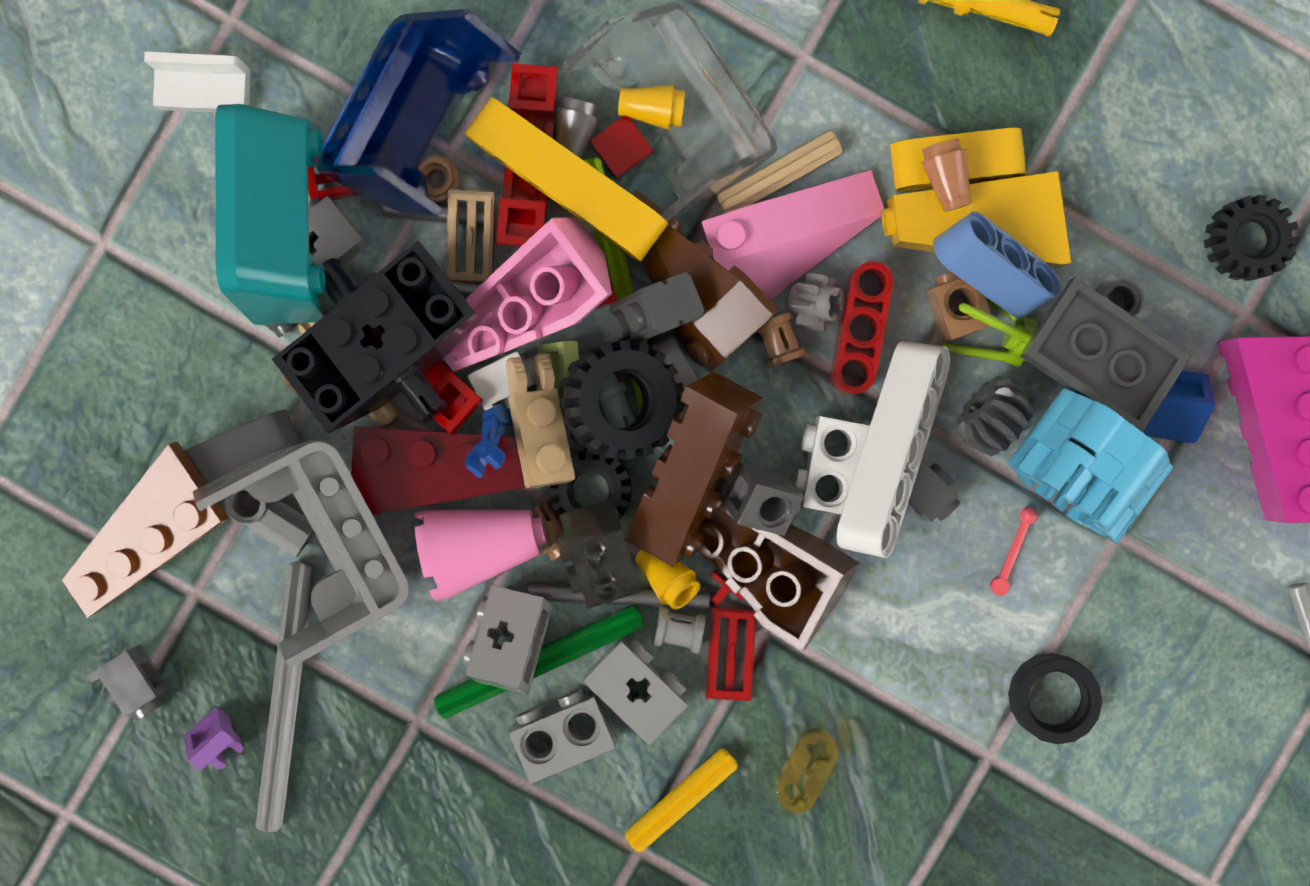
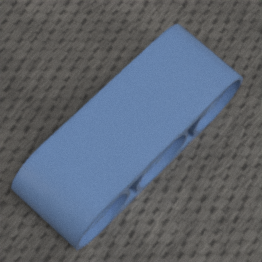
(997, 265)

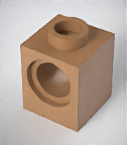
(949, 324)

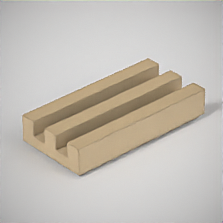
(472, 197)

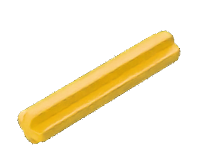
(681, 800)

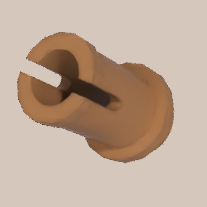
(553, 528)

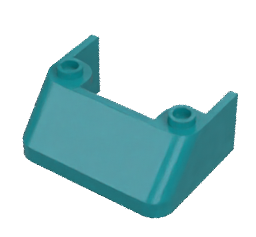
(265, 214)

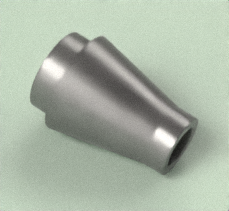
(575, 124)

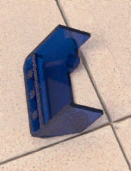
(402, 102)

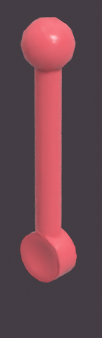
(1000, 585)

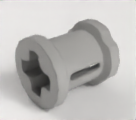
(679, 629)

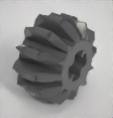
(995, 416)

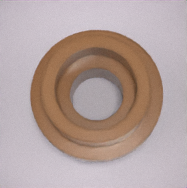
(439, 164)

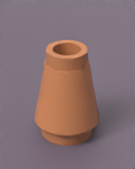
(948, 173)

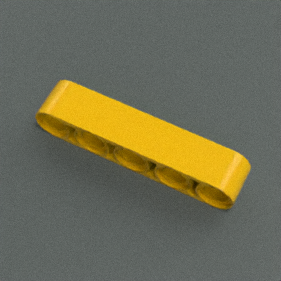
(566, 179)

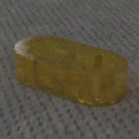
(816, 775)

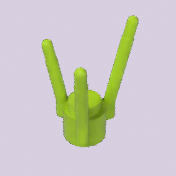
(1015, 338)

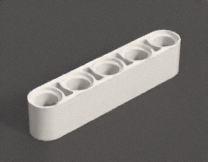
(893, 449)

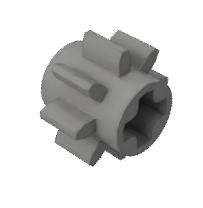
(816, 301)

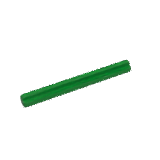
(551, 656)

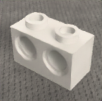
(822, 463)

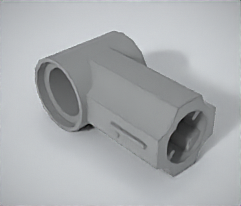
(275, 521)

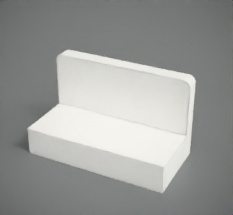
(198, 81)

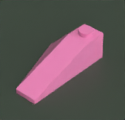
(794, 232)
(535, 292)

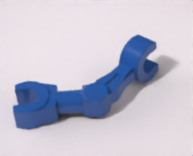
(487, 449)

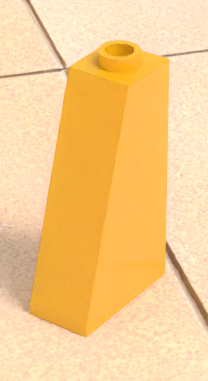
(1021, 206)

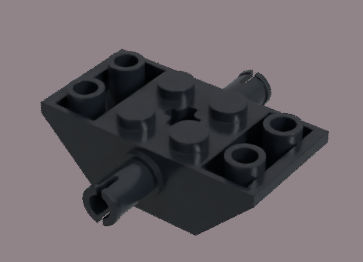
(337, 358)

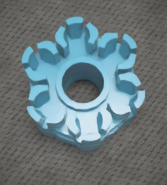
(1099, 457)

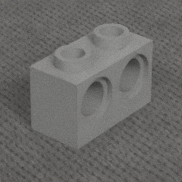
(568, 745)

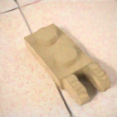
(538, 424)

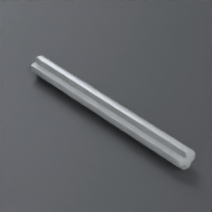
(284, 701)

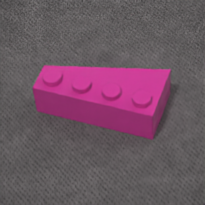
(1274, 405)

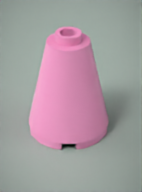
(474, 545)

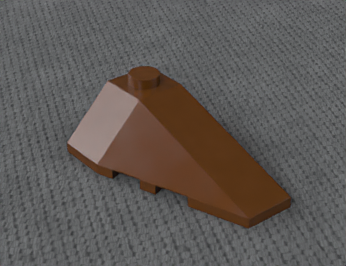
(730, 298)
(784, 578)

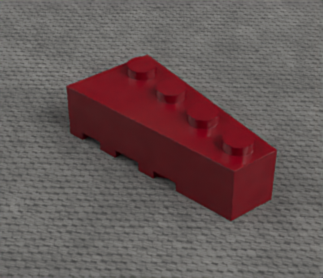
(425, 468)

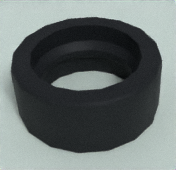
(1089, 706)

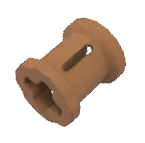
(780, 340)

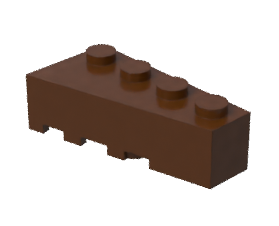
(694, 467)

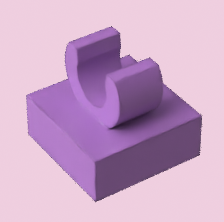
(210, 738)

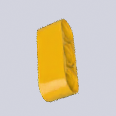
(990, 157)

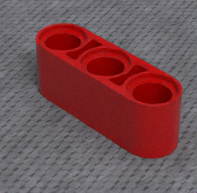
(873, 309)

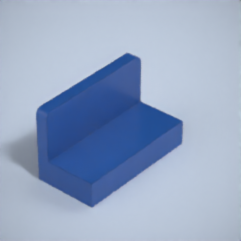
(1184, 409)

